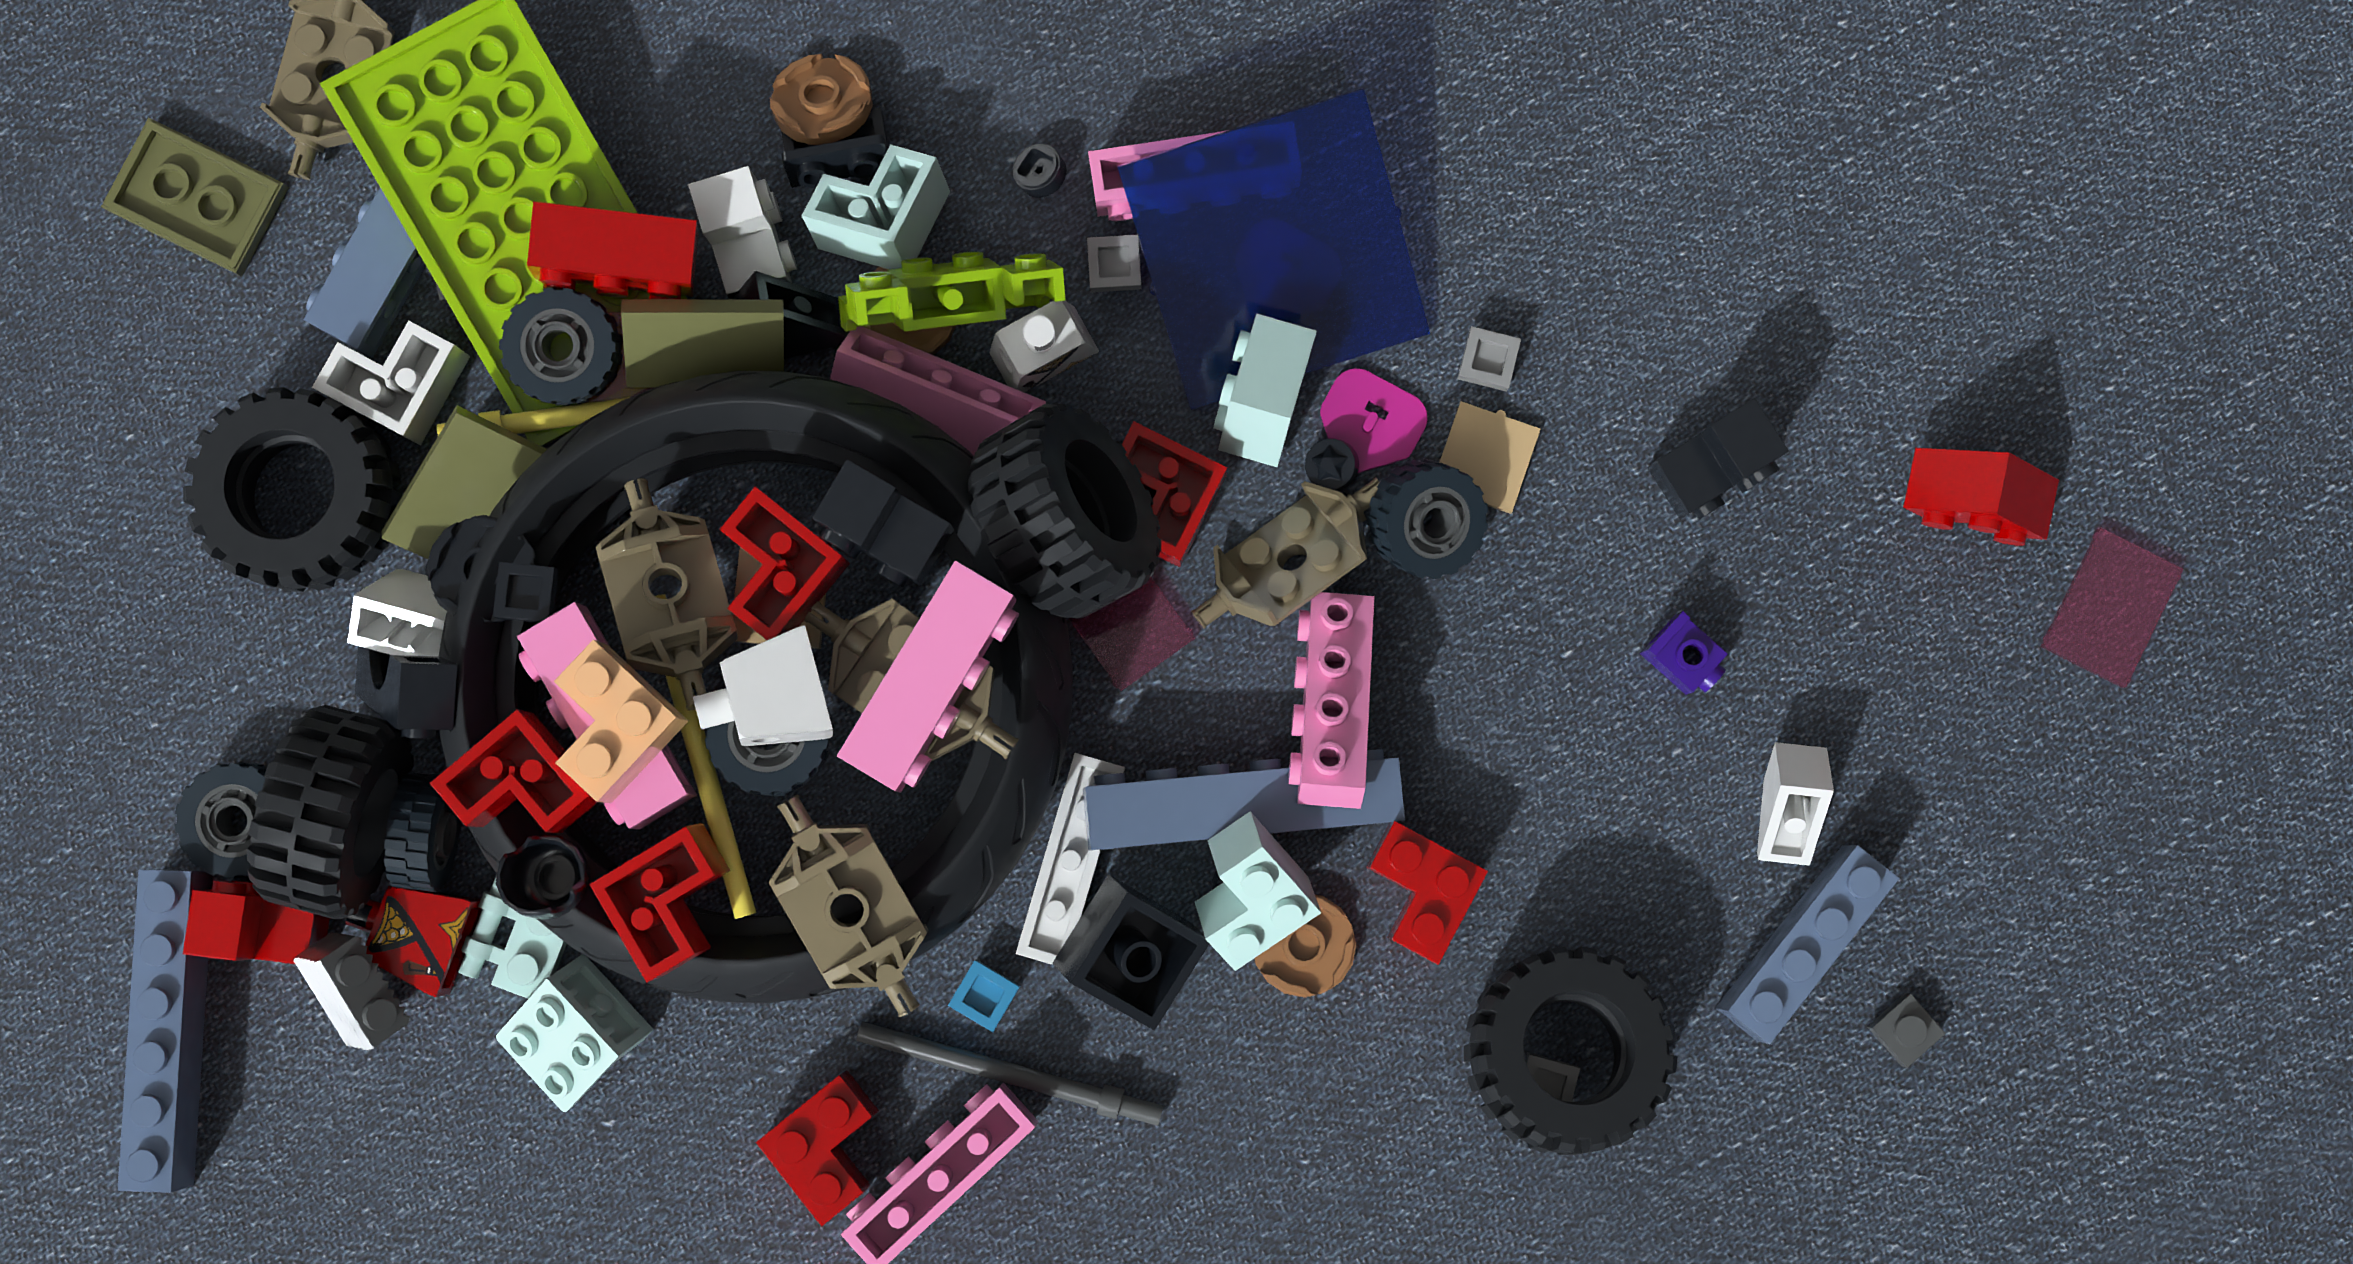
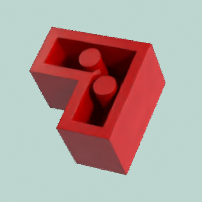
(1181, 485)
(1982, 489)
(794, 570)
(511, 765)
(1439, 886)
(648, 898)
(241, 925)
(809, 1152)

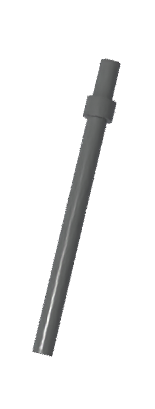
(1107, 1100)

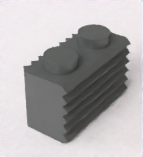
(351, 990)

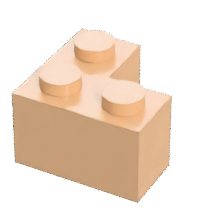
(628, 727)

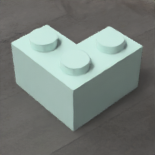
(880, 220)
(1262, 397)
(1260, 895)

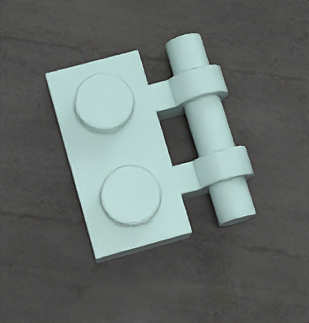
(526, 960)

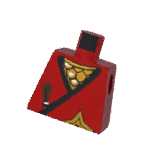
(418, 935)

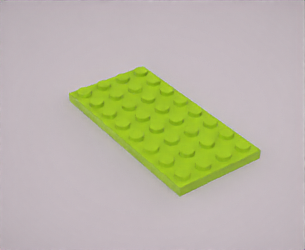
(462, 141)

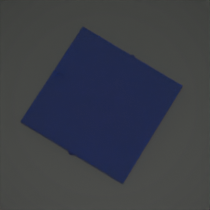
(1277, 225)

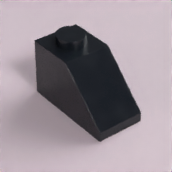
(809, 315)

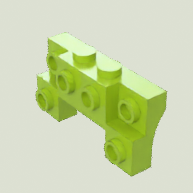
(950, 293)

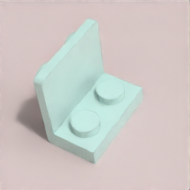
(572, 1031)

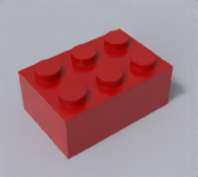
(612, 251)

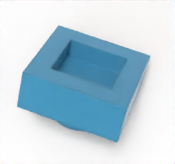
(984, 995)

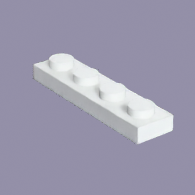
(1065, 869)

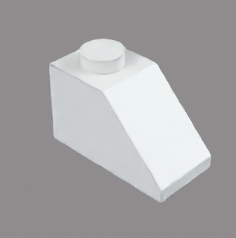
(1794, 803)

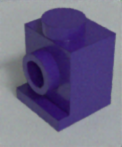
(1666, 655)

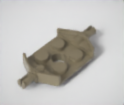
(320, 36)
(1252, 574)
(672, 634)
(866, 650)
(847, 861)

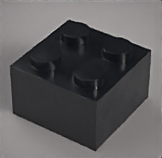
(1131, 952)

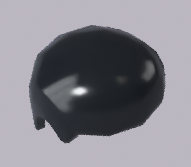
(543, 877)

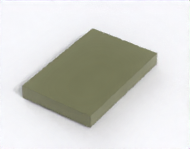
(195, 197)
(695, 337)
(459, 479)

